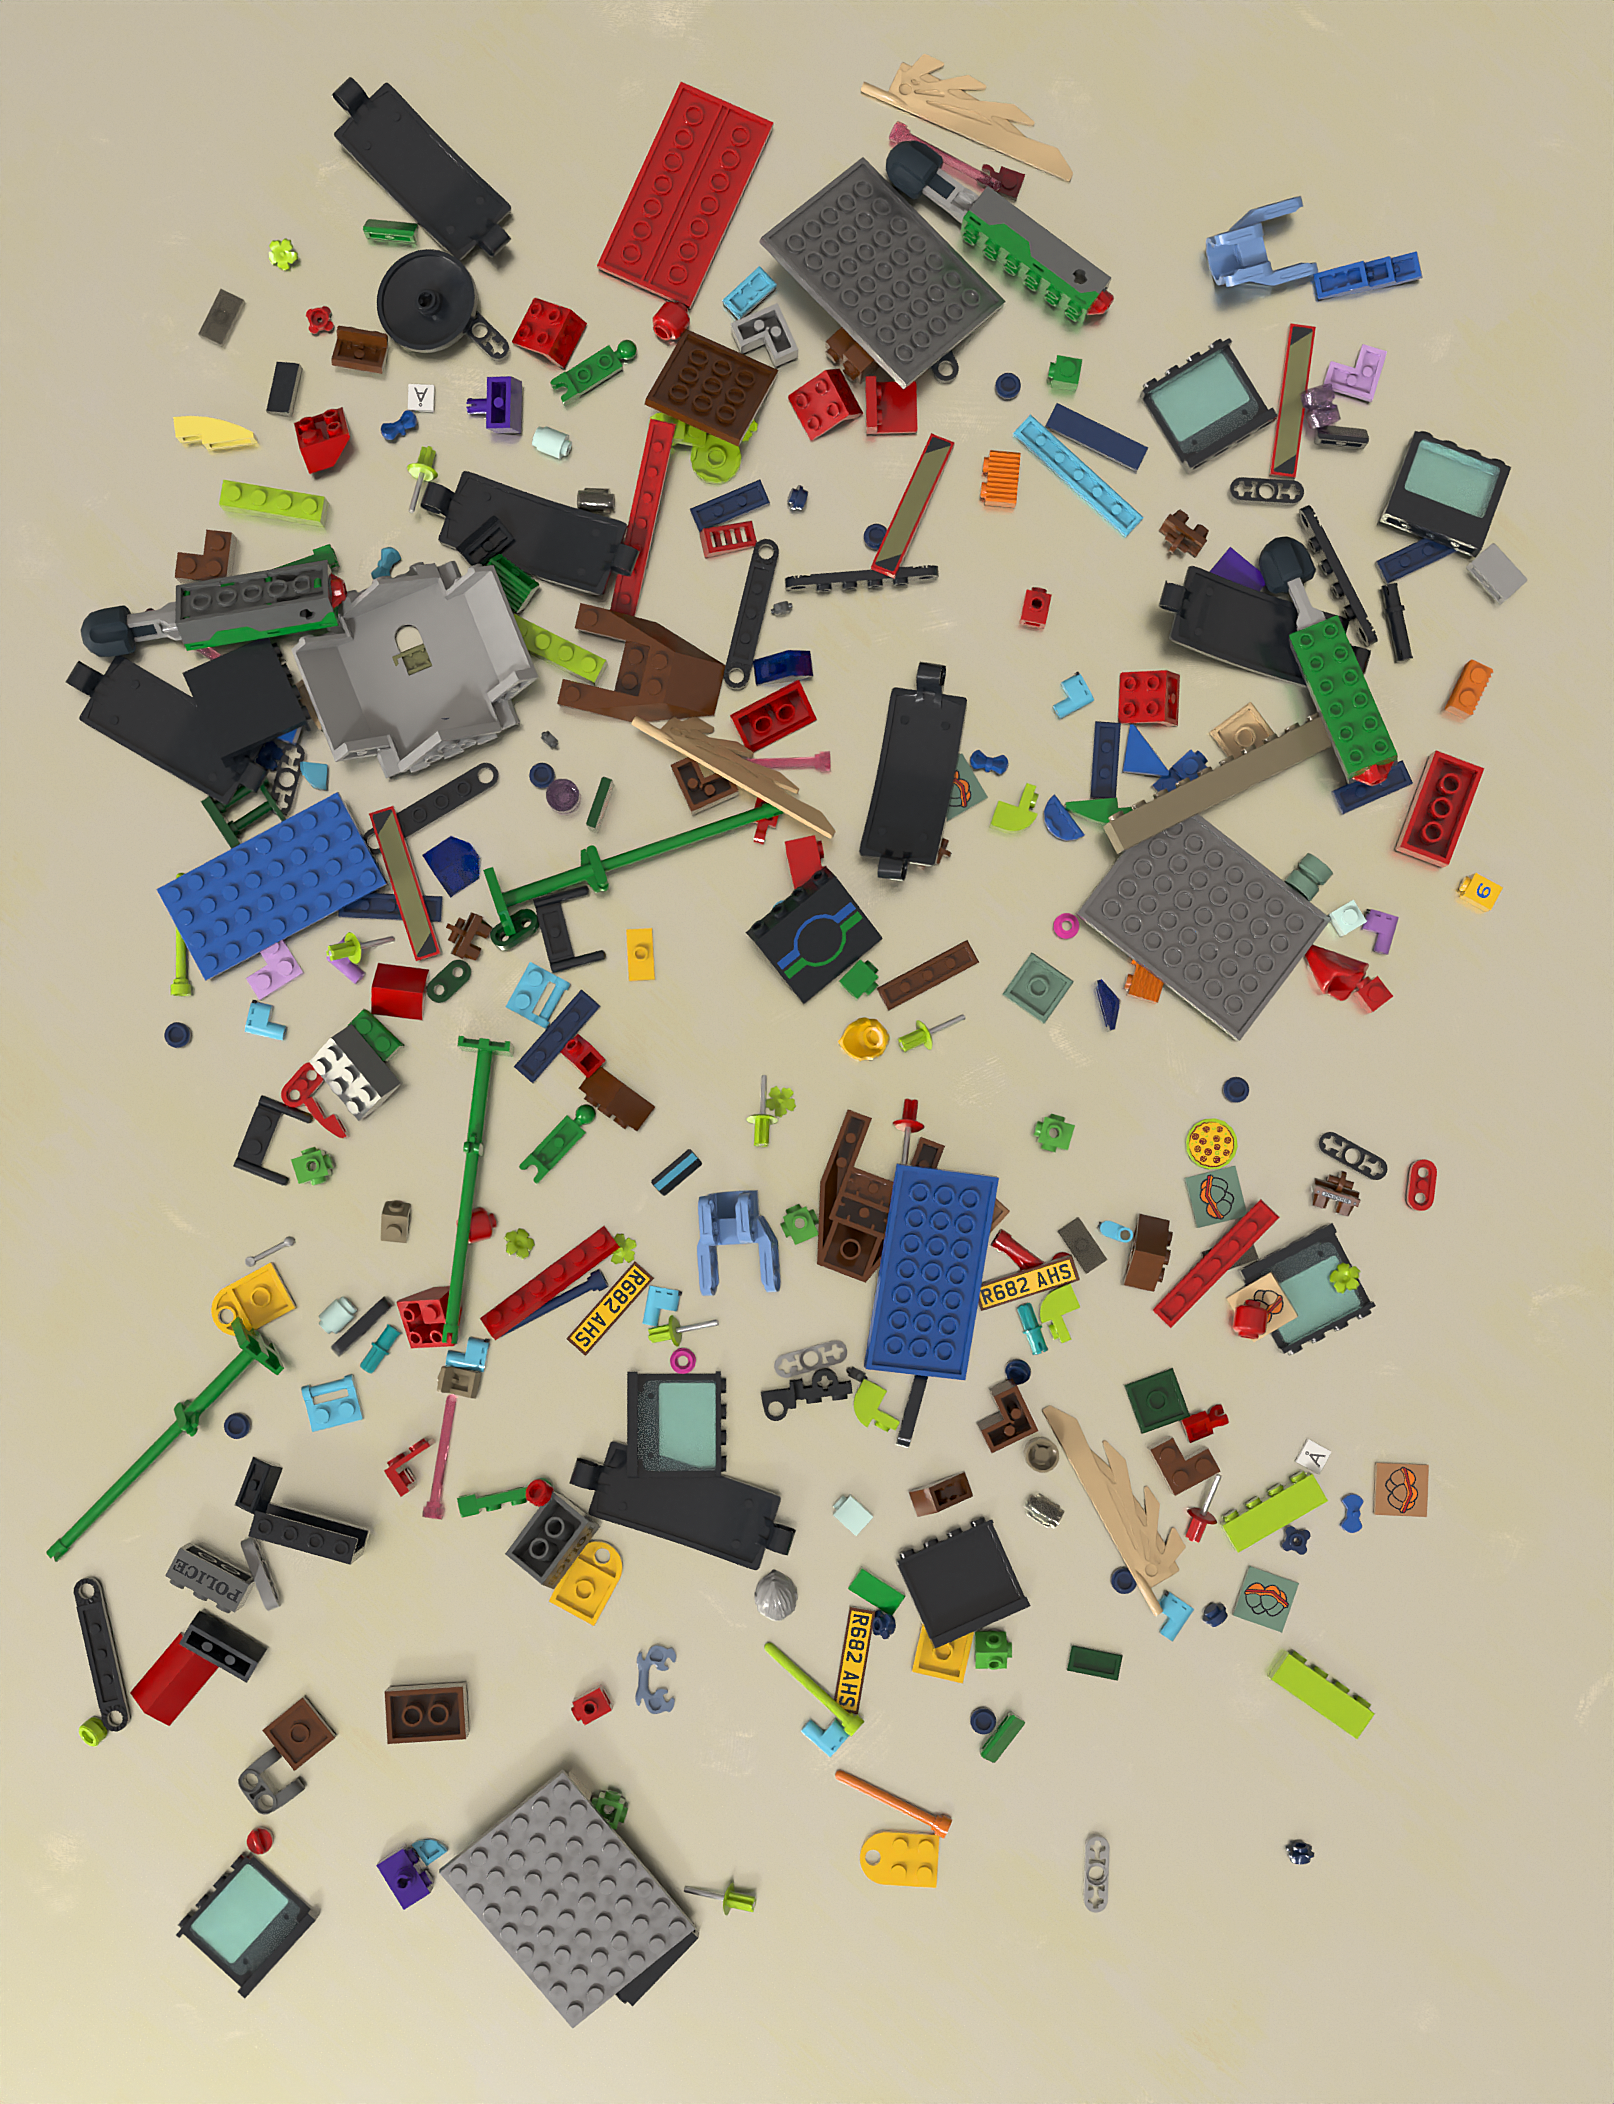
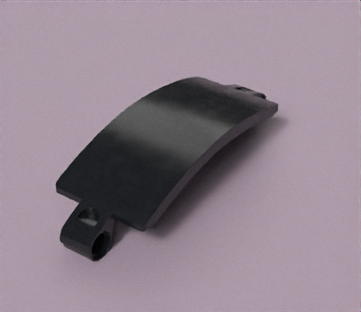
(420, 171)
(549, 537)
(1238, 625)
(161, 727)
(914, 775)
(700, 1513)

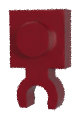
(1010, 181)

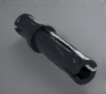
(1397, 622)

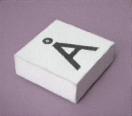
(421, 398)
(1313, 1456)

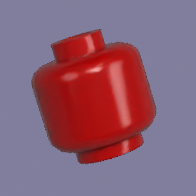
(671, 320)
(481, 1225)
(1250, 1320)

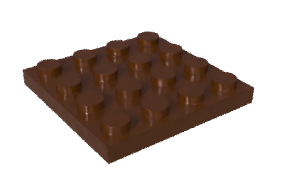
(711, 387)

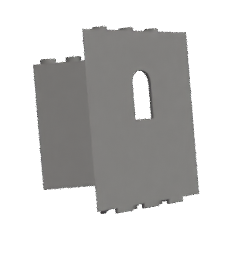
(381, 710)

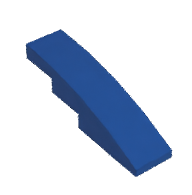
(1367, 275)

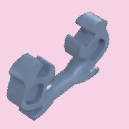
(656, 1656)

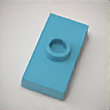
(749, 293)

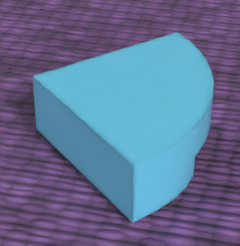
(315, 774)
(429, 1849)

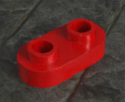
(301, 1083)
(1423, 1185)

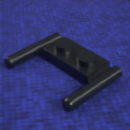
(556, 933)
(260, 1136)

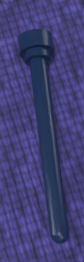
(594, 1282)

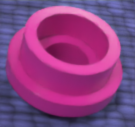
(1058, 926)
(679, 1368)

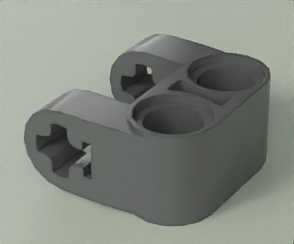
(265, 1786)

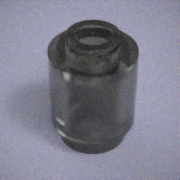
(596, 500)
(1044, 1510)

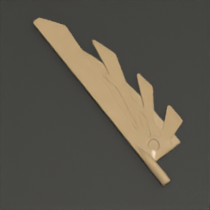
(959, 112)
(722, 758)
(1123, 1516)

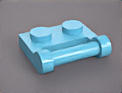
(530, 991)
(335, 1411)

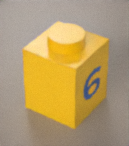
(1479, 891)

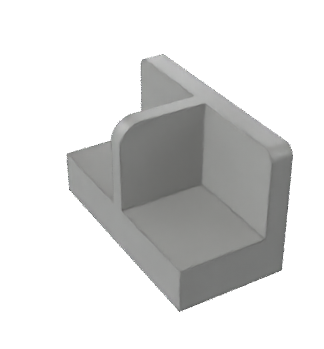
(1497, 573)

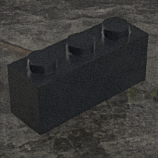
(222, 1646)

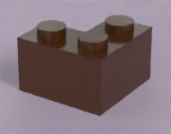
(850, 355)
(213, 564)
(700, 791)
(616, 1099)
(1148, 1253)
(1012, 1421)
(1179, 1471)

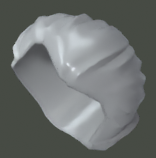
(776, 1596)

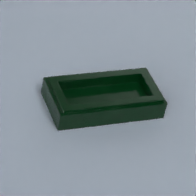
(1094, 1662)

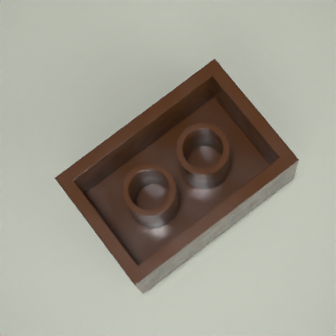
(426, 1713)

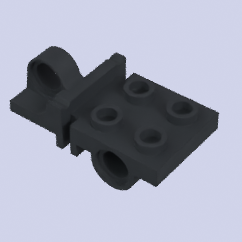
(812, 1393)

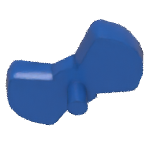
(391, 430)
(980, 760)
(1353, 1504)

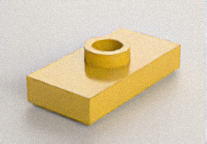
(640, 954)

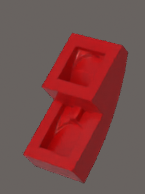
(331, 1123)

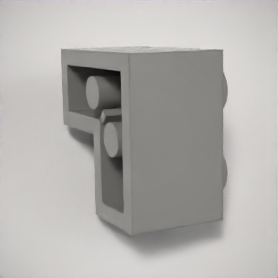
(766, 328)

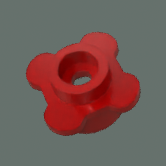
(325, 324)

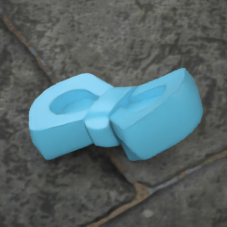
(388, 557)

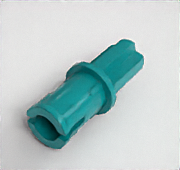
(1032, 1328)
(380, 1349)

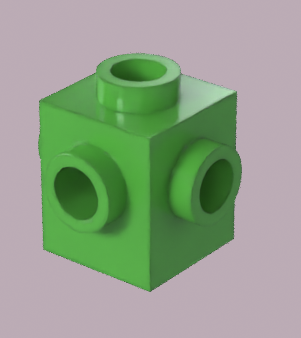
(1063, 1136)
(303, 1168)
(800, 1234)
(992, 1650)
(612, 1799)

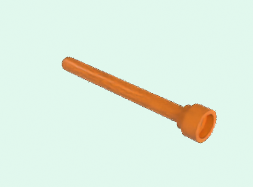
(938, 1824)

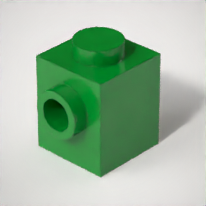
(1065, 373)
(860, 979)

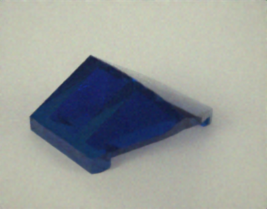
(454, 864)
(1109, 1004)

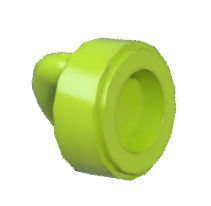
(93, 1731)

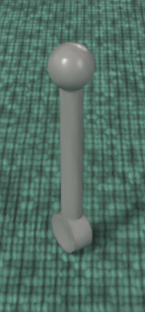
(251, 1261)

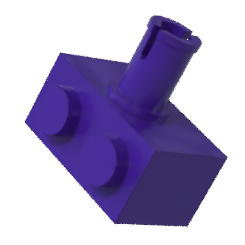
(501, 406)
(405, 1876)

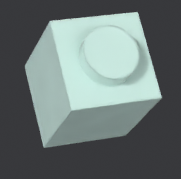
(1347, 918)
(852, 1514)

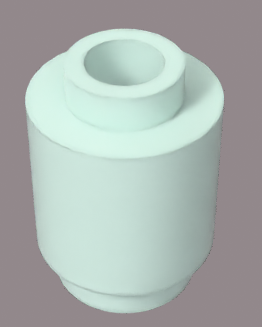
(551, 442)
(337, 1315)

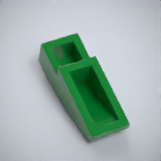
(1095, 810)

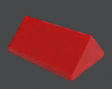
(773, 716)
(172, 1682)

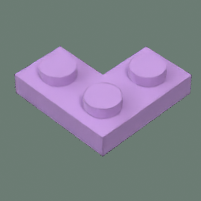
(1361, 380)
(280, 971)

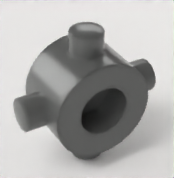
(781, 608)
(549, 739)
(856, 1374)

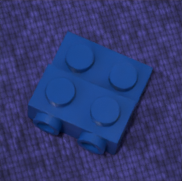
(1185, 767)

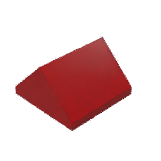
(399, 991)

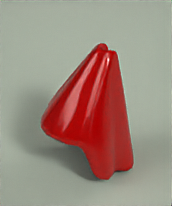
(1335, 972)

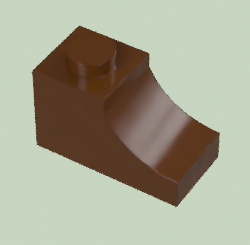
(941, 1494)

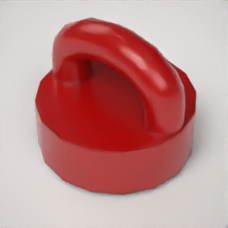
(539, 1492)
(260, 1840)

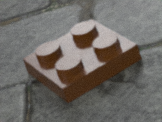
(299, 1733)

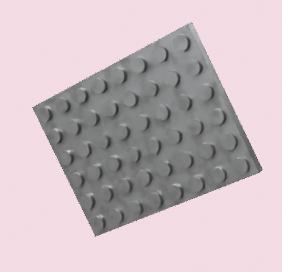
(882, 272)
(1205, 921)
(567, 1899)

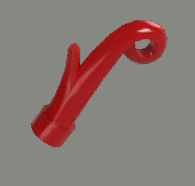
(1020, 1255)

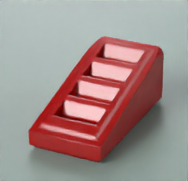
(710, 551)

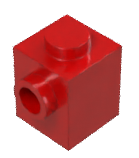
(1035, 607)
(1372, 993)
(582, 1055)
(591, 1705)

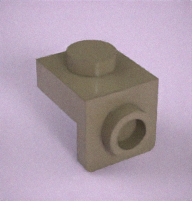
(395, 1221)
(458, 1381)

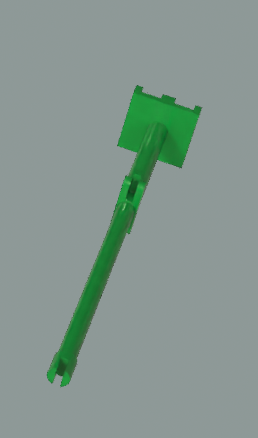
(593, 869)
(473, 1149)
(187, 1420)

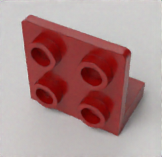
(550, 331)
(824, 402)
(890, 407)
(1149, 697)
(402, 1478)

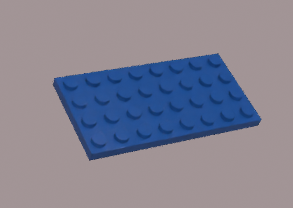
(272, 886)
(931, 1272)

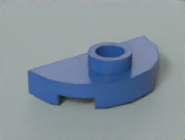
(1060, 821)

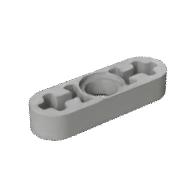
(790, 1358)
(260, 1573)
(1089, 1892)

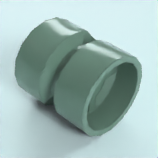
(1311, 874)

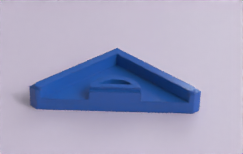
(1141, 757)

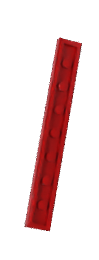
(644, 513)

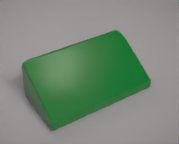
(391, 230)
(876, 1591)
(1002, 1737)

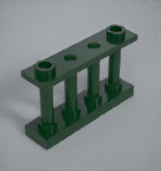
(231, 829)

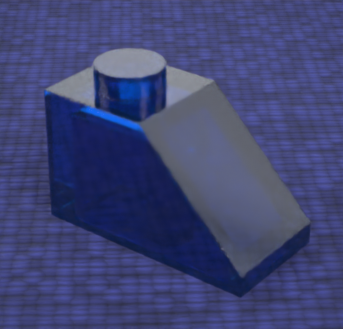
(783, 667)

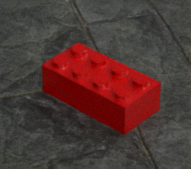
(1439, 809)

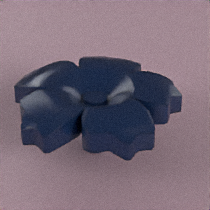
(268, 755)

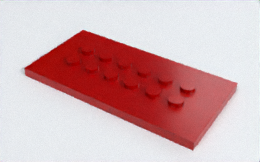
(685, 195)

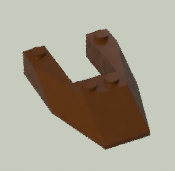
(657, 674)
(857, 1203)

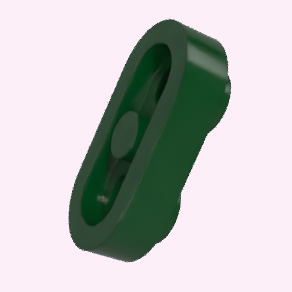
(518, 919)
(449, 981)

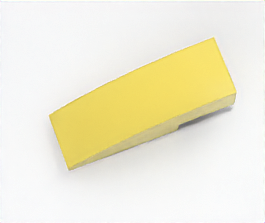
(212, 432)

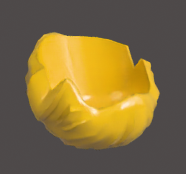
(865, 1039)

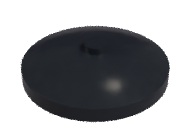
(427, 301)

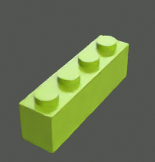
(273, 503)
(561, 652)
(1274, 1511)
(1321, 1694)

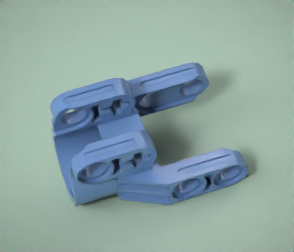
(1241, 252)
(730, 1220)

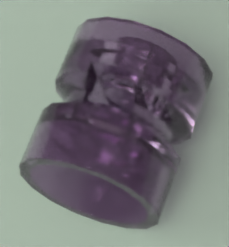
(1320, 406)
(563, 797)

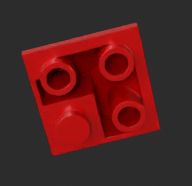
(322, 438)
(425, 1317)

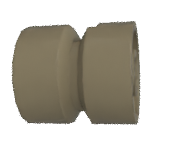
(1041, 1454)

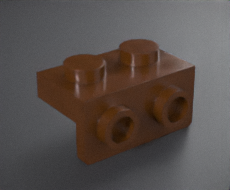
(360, 349)

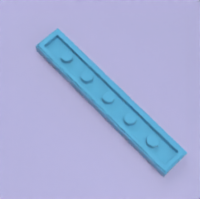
(1078, 476)

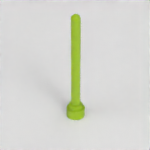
(180, 985)
(850, 1721)

